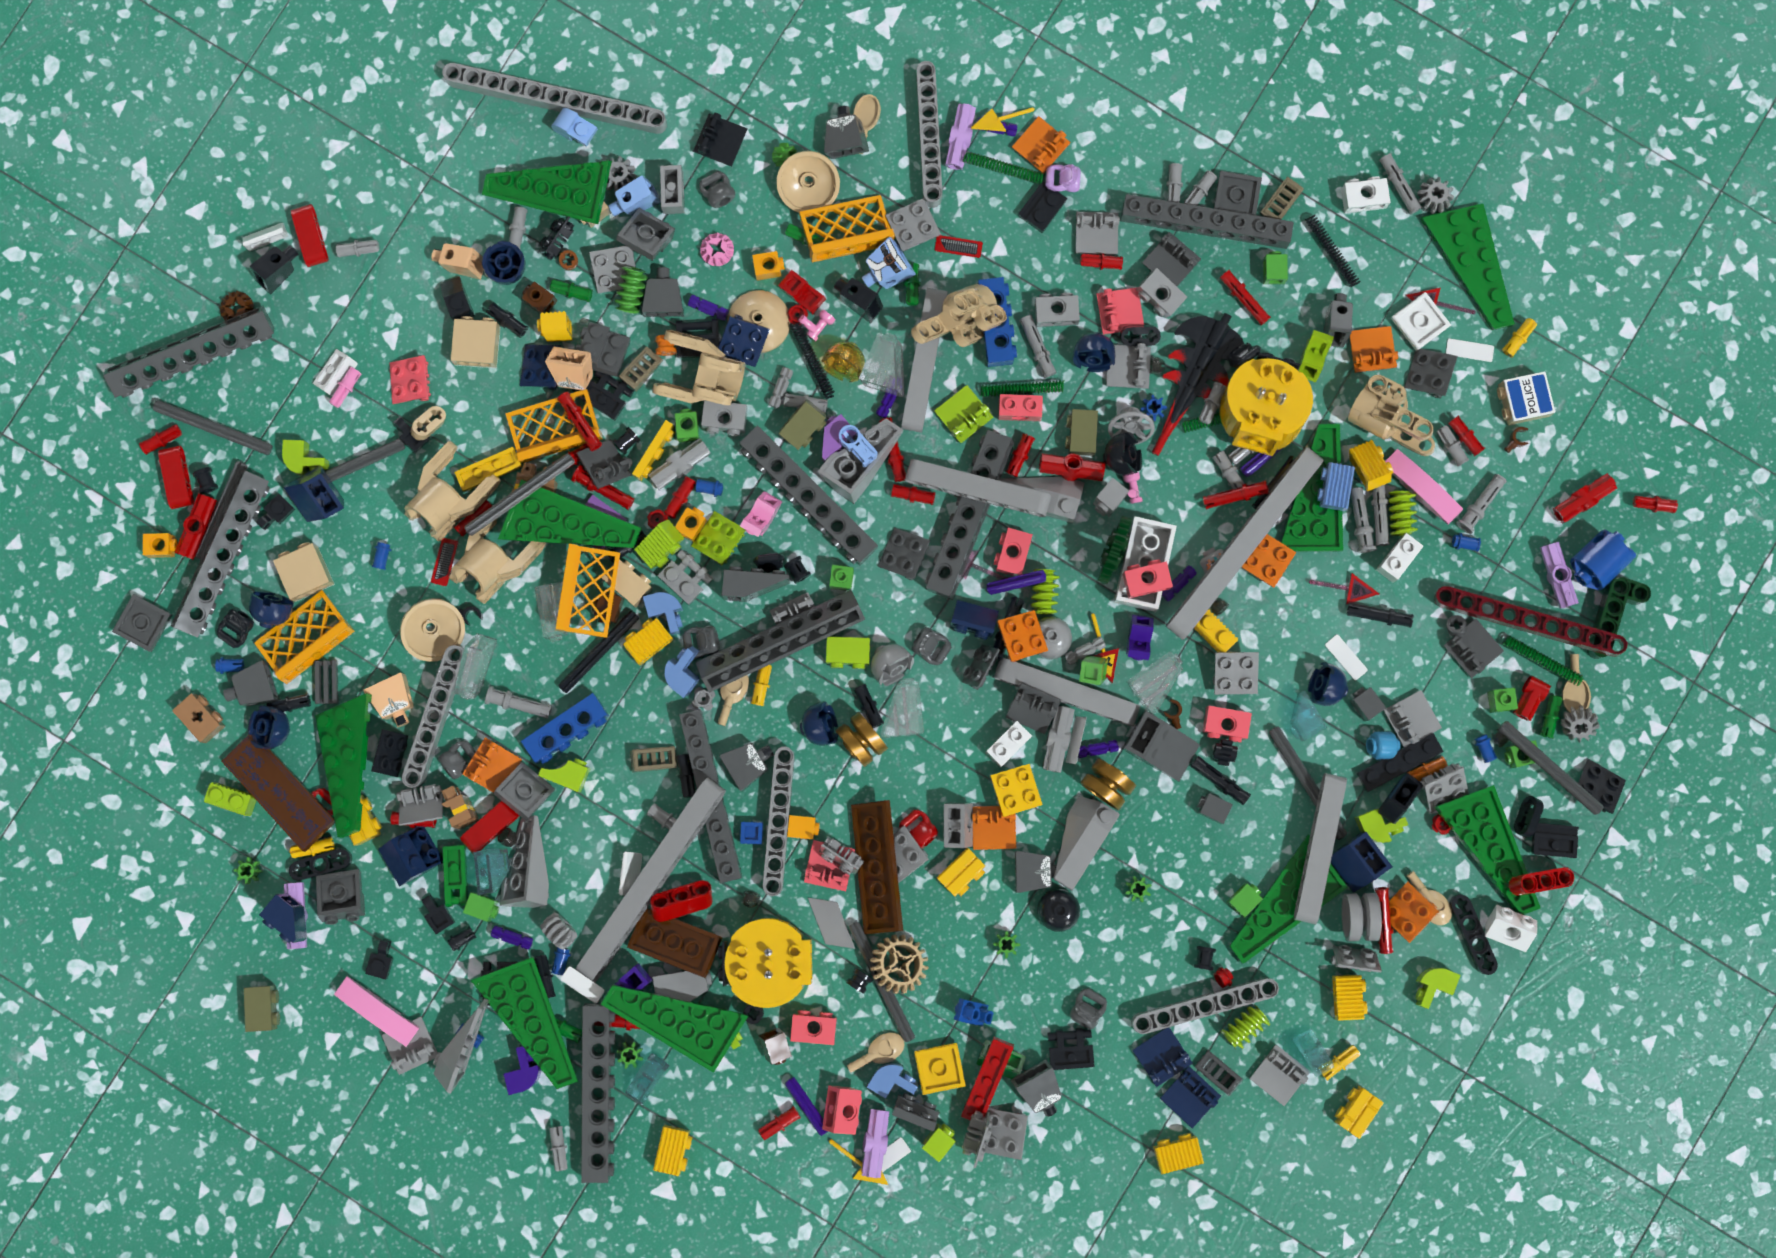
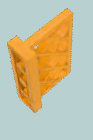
(846, 245)
(553, 445)
(568, 590)
(310, 653)

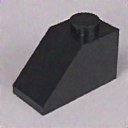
(456, 298)

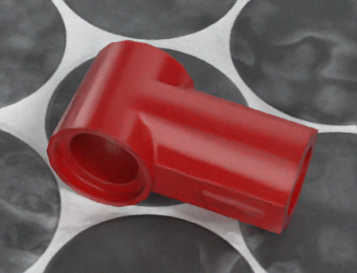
(1533, 693)

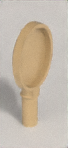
(868, 111)
(732, 694)
(1573, 694)
(1435, 897)
(881, 1050)

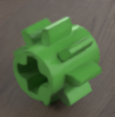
(781, 153)
(254, 870)
(1140, 883)
(1012, 944)
(636, 1052)

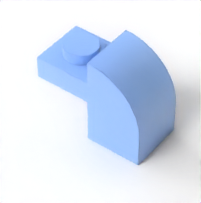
(574, 127)

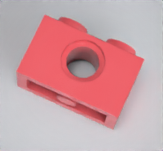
(1020, 407)
(1013, 565)
(1136, 587)
(1239, 719)
(800, 1030)
(834, 1118)

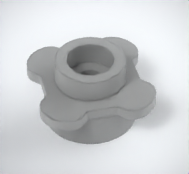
(707, 704)

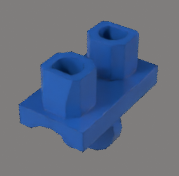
(973, 1012)

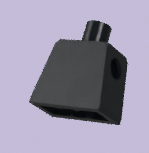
(273, 268)
(859, 298)

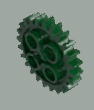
(1117, 542)

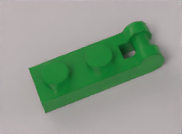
(455, 874)

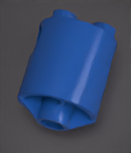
(1601, 560)

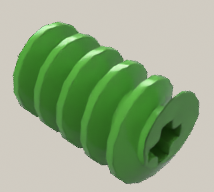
(631, 290)

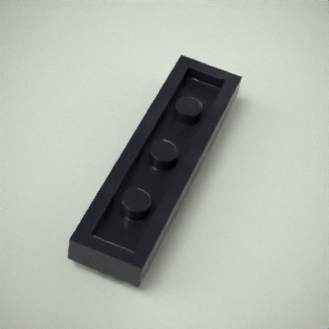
(1403, 761)

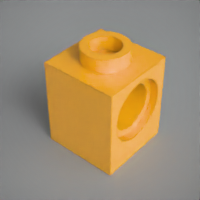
(759, 261)
(691, 533)
(151, 541)
(802, 827)

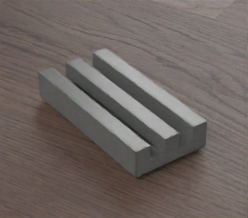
(318, 700)

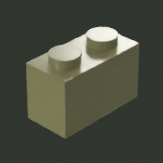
(803, 424)
(1082, 432)
(261, 1008)

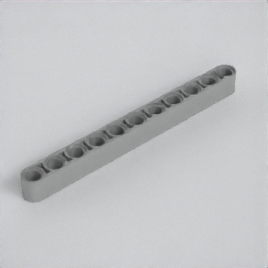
(547, 91)
(1244, 543)
(650, 879)

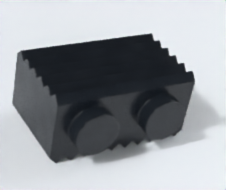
(1400, 798)

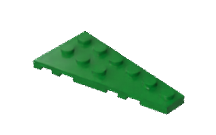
(1471, 253)
(1308, 525)

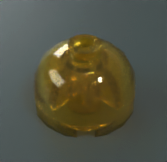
(844, 360)

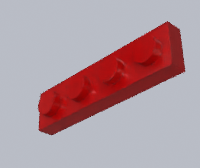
(988, 1077)

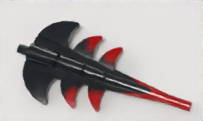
(1213, 343)

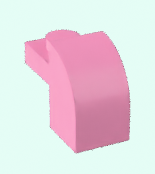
(761, 514)

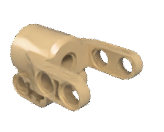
(962, 315)
(717, 376)
(1383, 415)
(439, 501)
(491, 564)

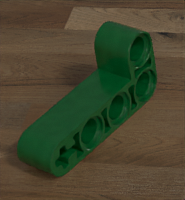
(1619, 600)

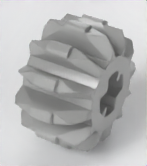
(618, 167)
(1434, 202)
(1580, 723)
(558, 931)

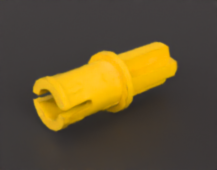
(1519, 337)
(761, 685)
(319, 846)
(1342, 1061)

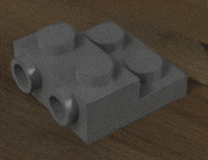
(646, 234)
(605, 347)
(340, 896)
(920, 1114)

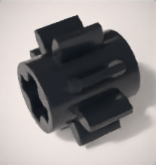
(1225, 752)

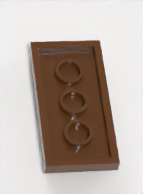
(675, 943)

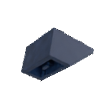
(315, 495)
(974, 620)
(410, 855)
(1359, 861)
(287, 917)

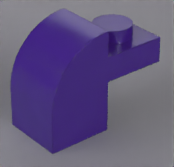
(1140, 637)
(635, 978)
(522, 1078)

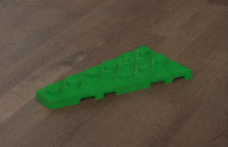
(561, 190)
(558, 519)
(344, 757)
(1486, 834)
(1276, 911)
(524, 1007)
(686, 1026)

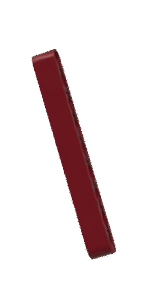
(1540, 621)

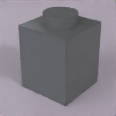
(1367, 703)
(1214, 808)

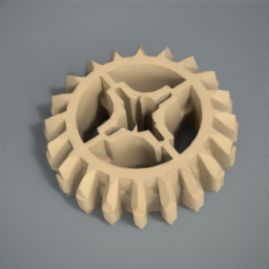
(903, 970)

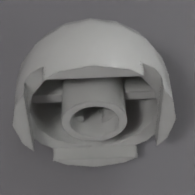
(1057, 637)
(889, 663)

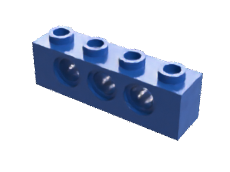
(999, 355)
(534, 742)

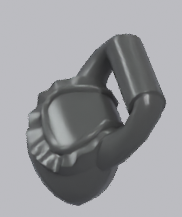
(721, 193)
(706, 639)
(927, 642)
(452, 760)
(1086, 1014)

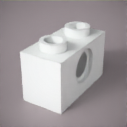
(1355, 202)
(1399, 558)
(1008, 744)
(1511, 928)

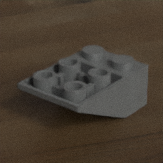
(745, 585)
(1161, 746)

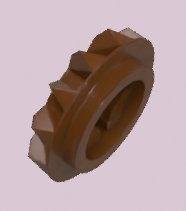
(229, 300)

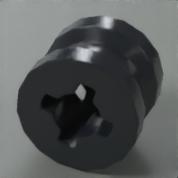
(859, 980)

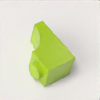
(570, 775)

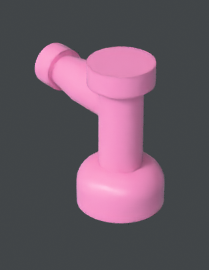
(815, 330)
(1133, 492)

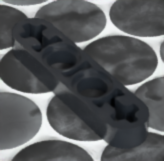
(1470, 936)

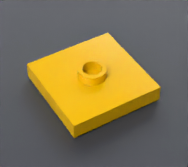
(939, 1068)

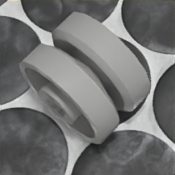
(1361, 917)

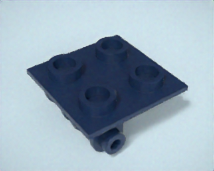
(743, 340)
(534, 369)
(1162, 1056)
(1190, 1097)

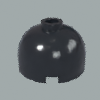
(1122, 454)
(1058, 910)

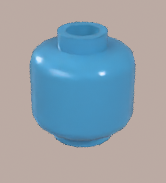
(1382, 745)

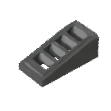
(1232, 1087)

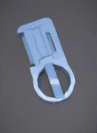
(860, 448)

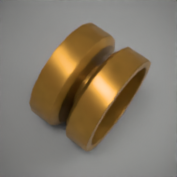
(860, 740)
(1110, 781)

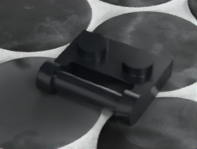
(683, 352)

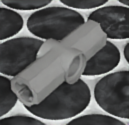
(679, 464)
(1058, 739)

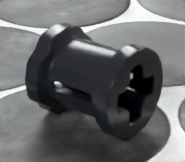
(626, 440)
(205, 480)
(797, 569)
(1204, 958)
(750, 1018)

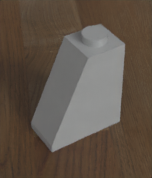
(681, 985)

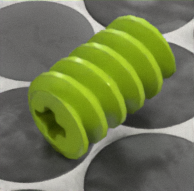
(1403, 513)
(1045, 594)
(1245, 1027)

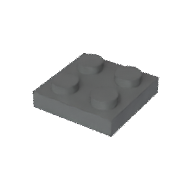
(1237, 193)
(142, 623)
(524, 791)

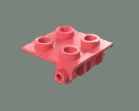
(1119, 309)
(409, 380)
(824, 873)

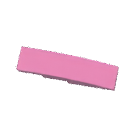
(1426, 489)
(376, 1011)

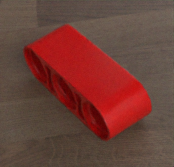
(309, 235)
(176, 477)
(488, 827)
(1549, 878)
(681, 901)

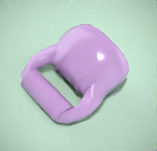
(1068, 180)

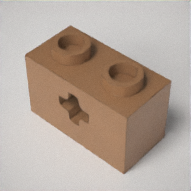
(188, 713)

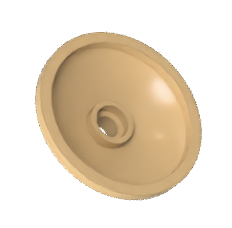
(805, 195)
(773, 315)
(431, 643)

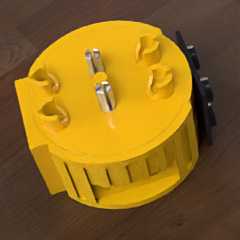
(1266, 404)
(766, 962)

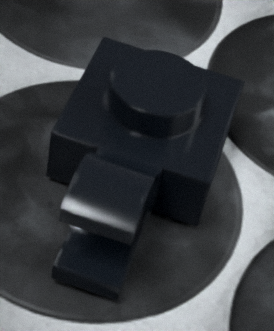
(413, 444)
(276, 509)
(438, 917)
(380, 963)

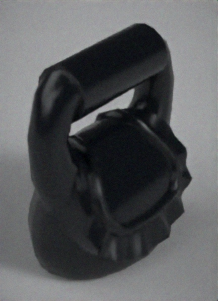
(1243, 354)
(769, 561)
(237, 622)

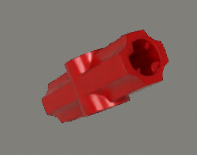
(1062, 466)
(1584, 498)
(200, 512)

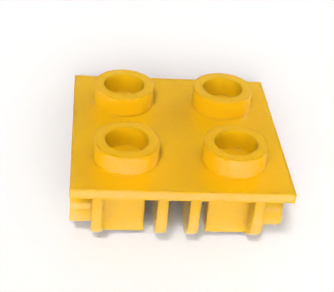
(1016, 790)

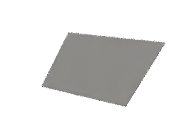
(831, 923)

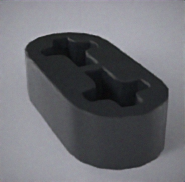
(1139, 330)
(1528, 816)

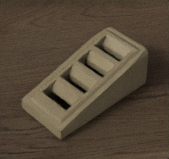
(1291, 185)
(624, 376)
(652, 751)

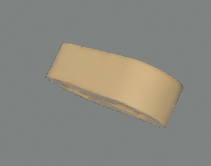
(425, 419)

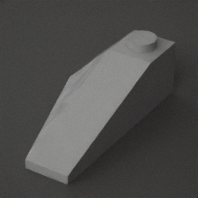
(846, 472)
(1064, 494)
(1084, 833)
(528, 877)
(455, 1057)

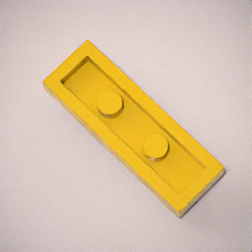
(654, 451)
(497, 465)

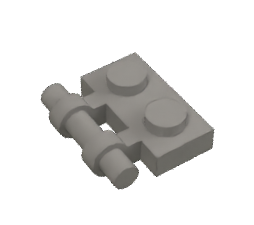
(681, 582)

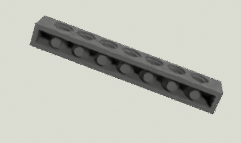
(1207, 221)
(123, 387)
(759, 439)
(209, 560)
(948, 586)
(780, 641)
(718, 822)
(592, 1171)

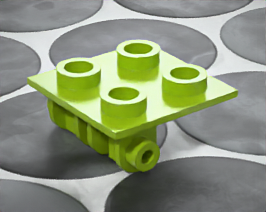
(964, 414)
(718, 538)

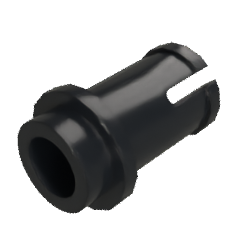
(461, 939)

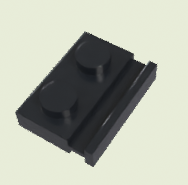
(1042, 207)
(1555, 840)

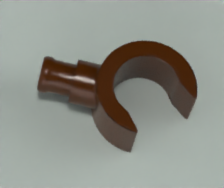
(1514, 442)
(1175, 719)

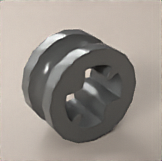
(1462, 624)

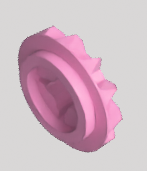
(719, 258)

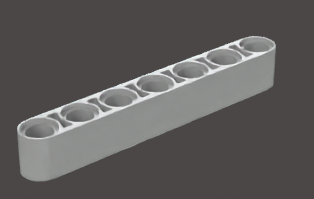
(929, 124)
(922, 367)
(978, 488)
(1068, 691)
(427, 724)
(775, 810)
(1320, 848)
(1215, 1005)

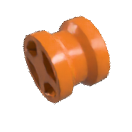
(664, 348)

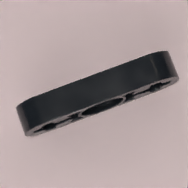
(307, 874)

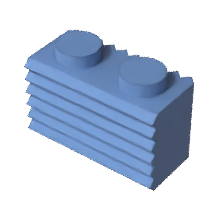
(1336, 486)

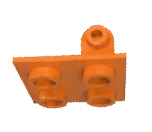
(1041, 144)
(1373, 349)
(1269, 560)
(1022, 636)
(491, 765)
(992, 829)
(1410, 912)

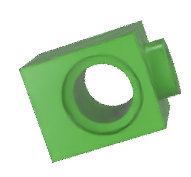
(1275, 268)
(687, 435)
(841, 578)
(1093, 670)
(1502, 700)
(1512, 759)
(1245, 899)
(481, 907)

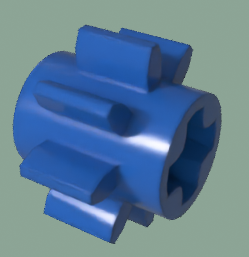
(1157, 404)

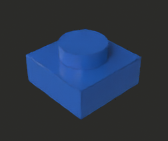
(751, 833)

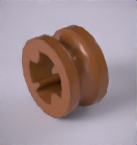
(562, 257)

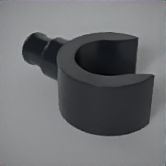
(464, 613)

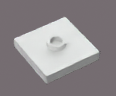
(1420, 321)

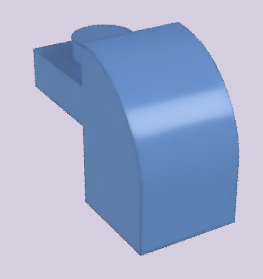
(664, 604)
(678, 675)
(887, 1076)

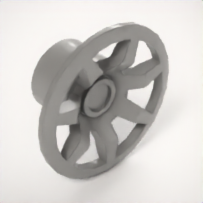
(1131, 421)

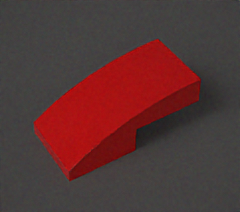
(802, 292)

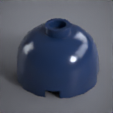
(504, 263)
(1094, 352)
(269, 609)
(1327, 685)
(819, 724)
(268, 727)

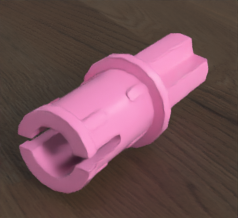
(345, 387)

